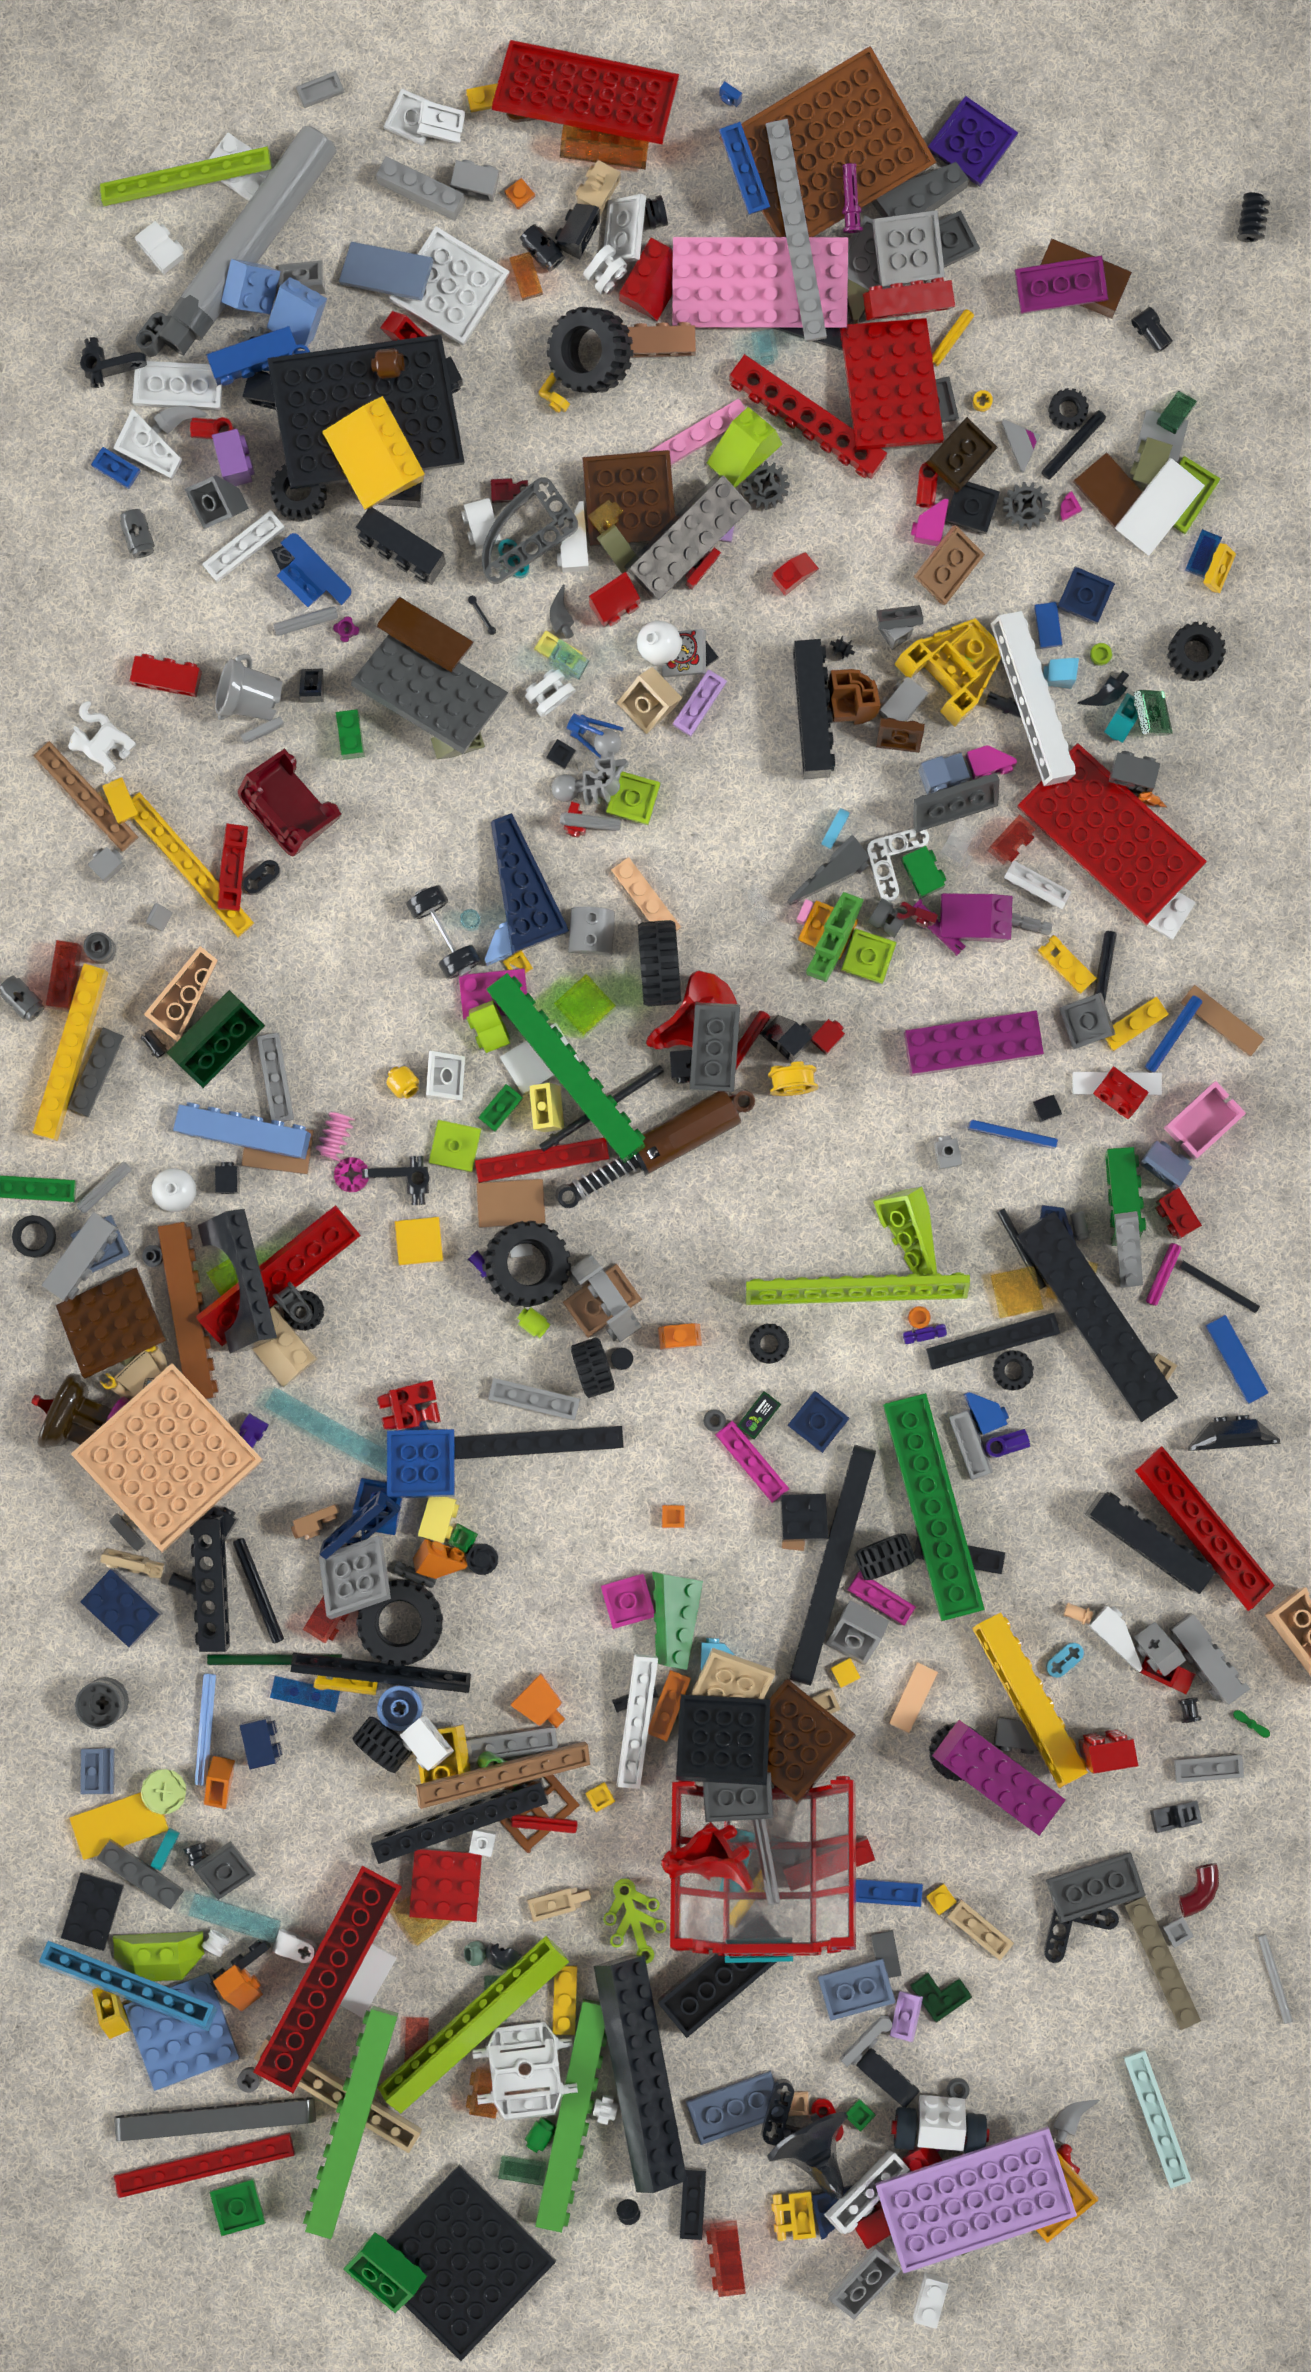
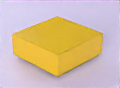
(518, 960)
(845, 1672)
(600, 1797)

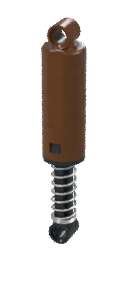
(666, 1142)

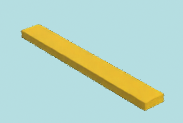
(187, 863)

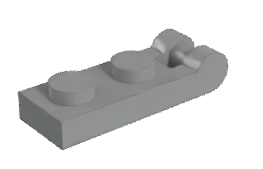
(866, 2040)

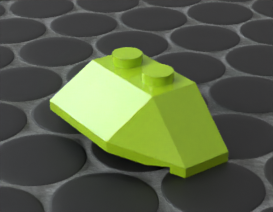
(159, 1954)

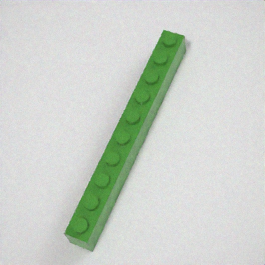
(572, 2118)
(351, 2123)

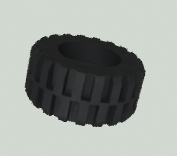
(565, 346)
(659, 963)
(555, 1259)
(408, 1652)

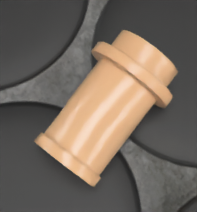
(1078, 1613)

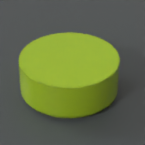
(1101, 654)

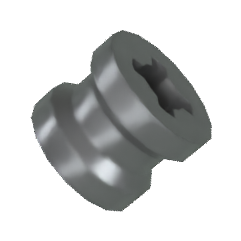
(251, 2078)

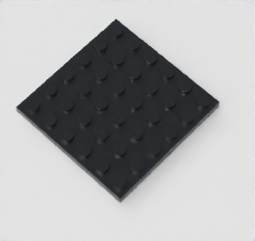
(473, 2260)

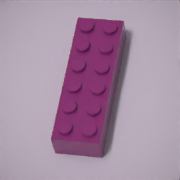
(973, 1043)
(998, 1777)

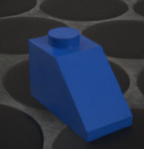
(986, 1413)

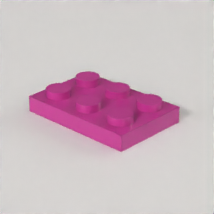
(474, 988)

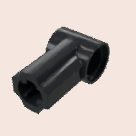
(1149, 325)

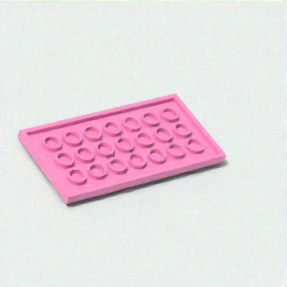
(752, 282)

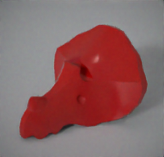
(678, 1030)
(710, 1856)

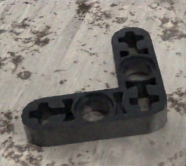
(1062, 1948)
(779, 2128)

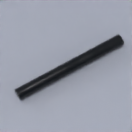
(1012, 1233)
(1219, 1286)

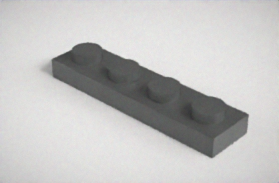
(95, 1072)
(140, 1874)

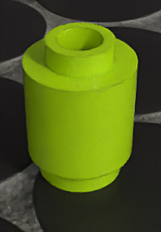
(533, 1322)

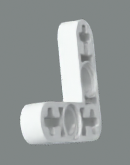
(888, 851)

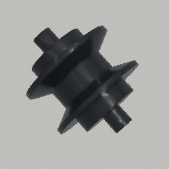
(842, 648)
(628, 2212)

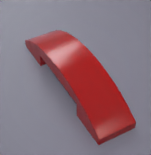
(232, 867)

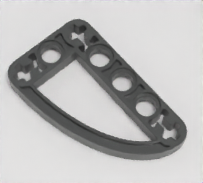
(537, 538)

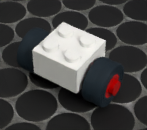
(940, 2125)

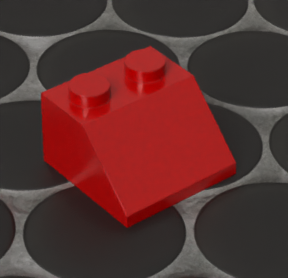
(614, 600)

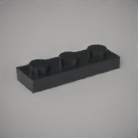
(241, 1961)
(693, 2204)

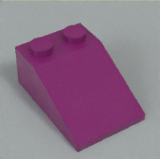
(976, 917)

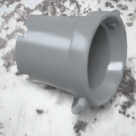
(246, 691)

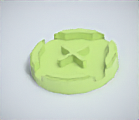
(163, 1791)

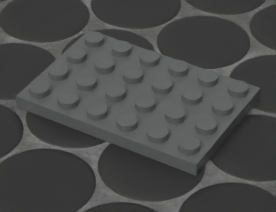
(439, 701)

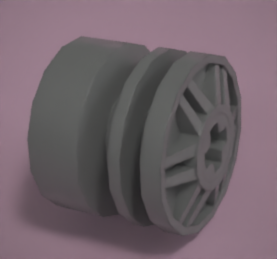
(93, 1712)

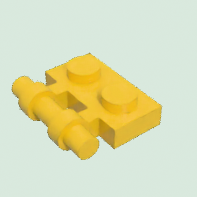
(801, 2215)

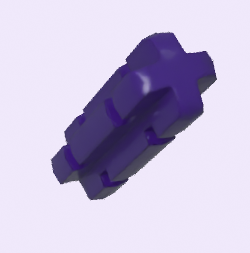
(924, 1334)

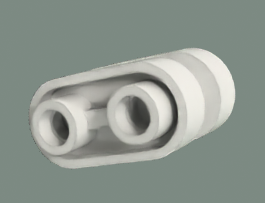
(615, 270)
(551, 680)

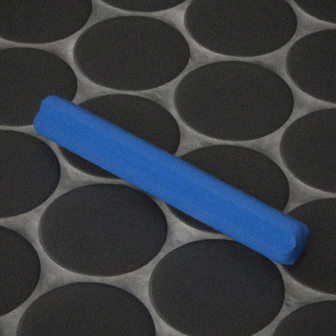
(1173, 1033)

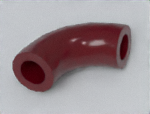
(1203, 1892)

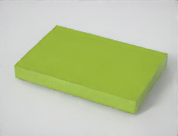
(1210, 482)

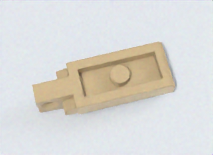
(132, 1562)
(557, 1903)

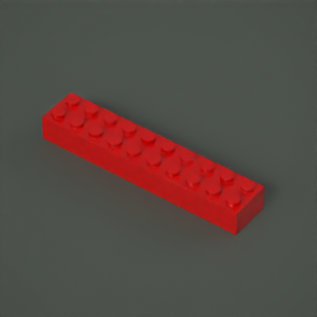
(327, 1979)

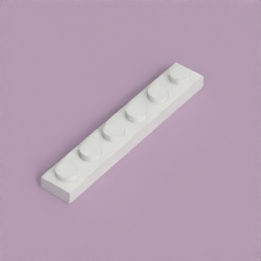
(637, 1721)

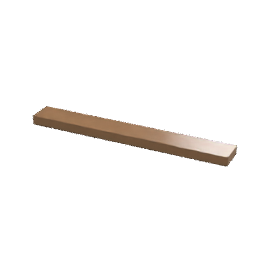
(502, 1775)

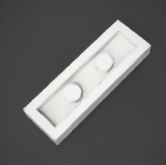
(1037, 884)

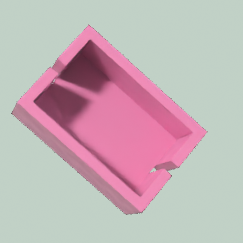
(1204, 1120)

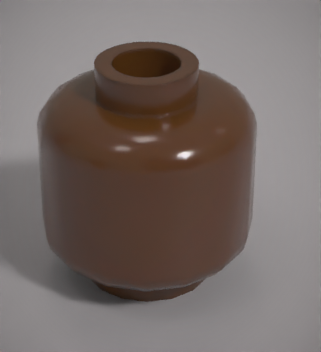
(388, 363)

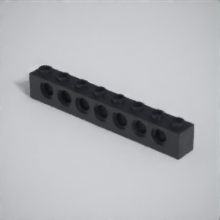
(459, 1820)

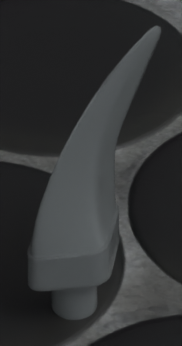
(559, 616)

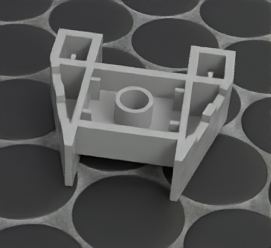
(623, 1321)

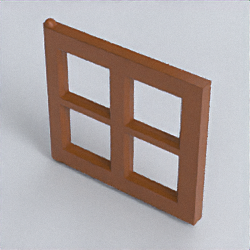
(571, 1805)

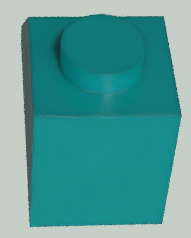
(1123, 720)

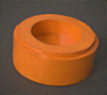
(919, 1317)

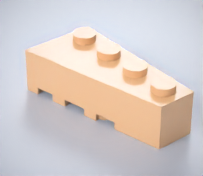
(1293, 1623)

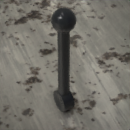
(473, 601)

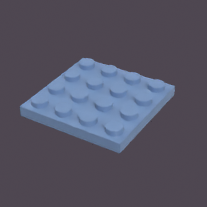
(176, 2048)

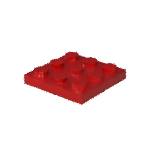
(445, 1885)

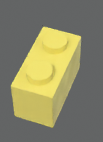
(546, 1107)
(437, 1518)

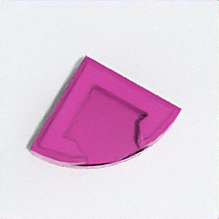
(1069, 507)

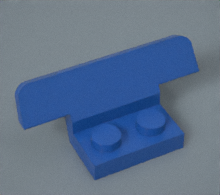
(309, 575)

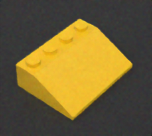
(374, 453)

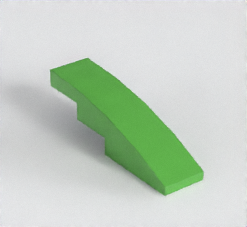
(834, 937)

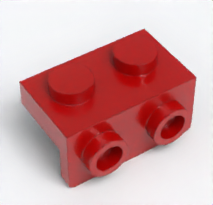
(1121, 1093)

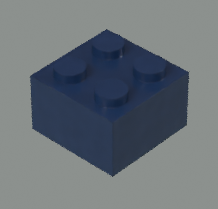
(260, 1742)

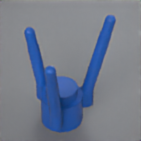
(580, 724)

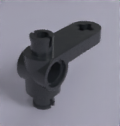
(107, 367)
(413, 1189)

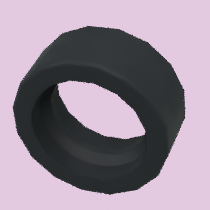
(19, 1227)

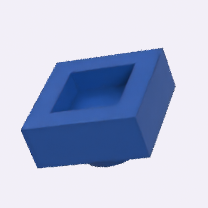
(730, 95)

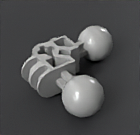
(606, 781)

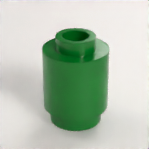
(540, 2134)

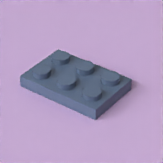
(856, 1989)

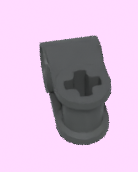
(291, 1300)

